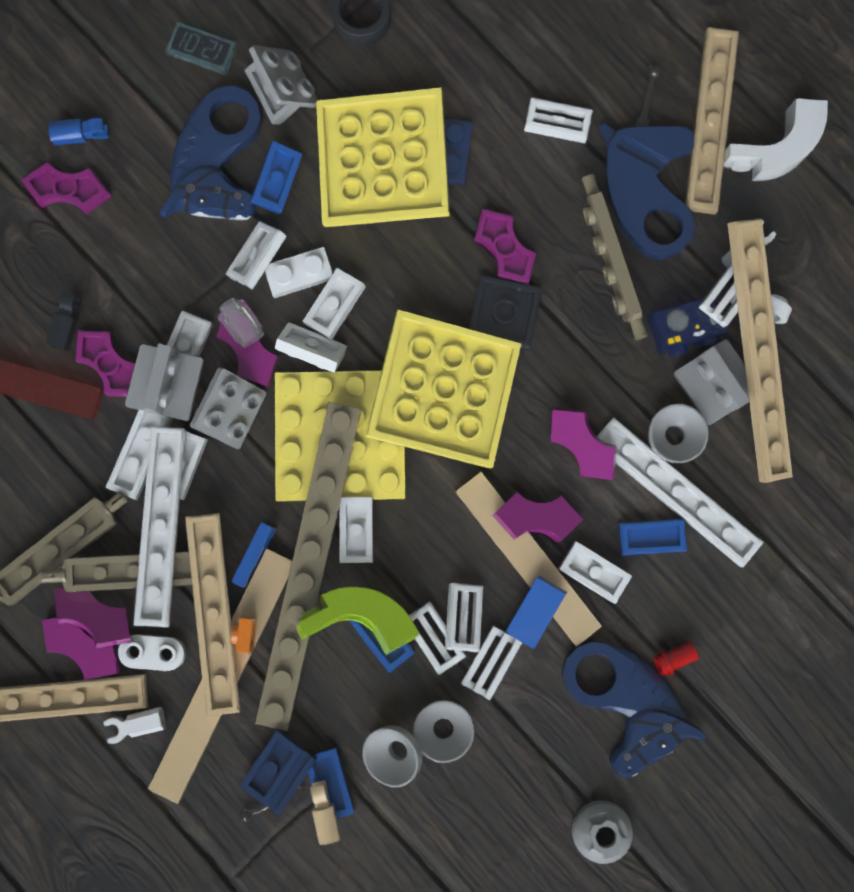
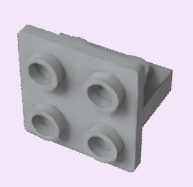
(279, 82)
(164, 382)
(715, 382)
(228, 408)

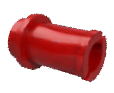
(675, 658)

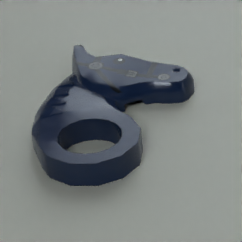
(653, 713)

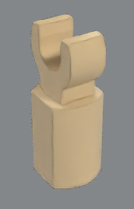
(324, 814)

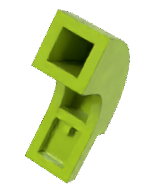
(371, 608)

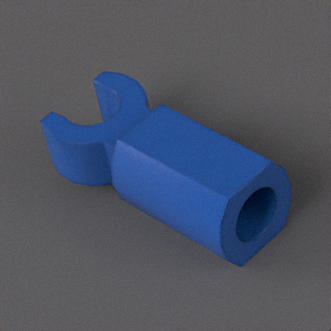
(77, 131)

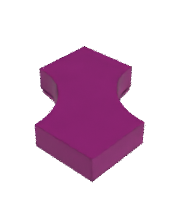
(53, 186)
(497, 234)
(99, 352)
(254, 362)
(573, 431)
(524, 516)
(103, 623)
(80, 646)

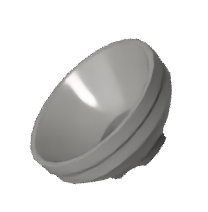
(689, 422)
(448, 748)
(384, 763)
(590, 820)

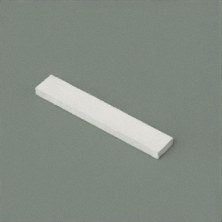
(131, 466)
(681, 494)
(159, 527)

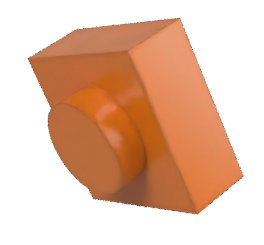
(244, 634)

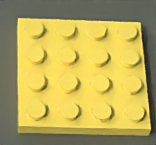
(382, 157)
(443, 389)
(300, 413)

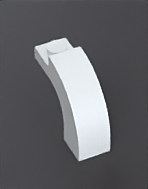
(803, 130)

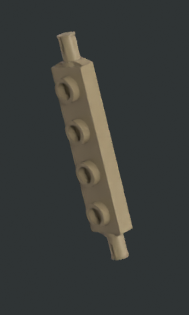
(615, 268)
(61, 543)
(110, 572)

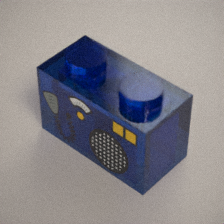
(684, 327)

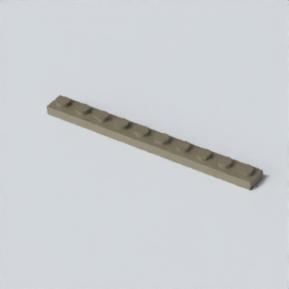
(308, 564)

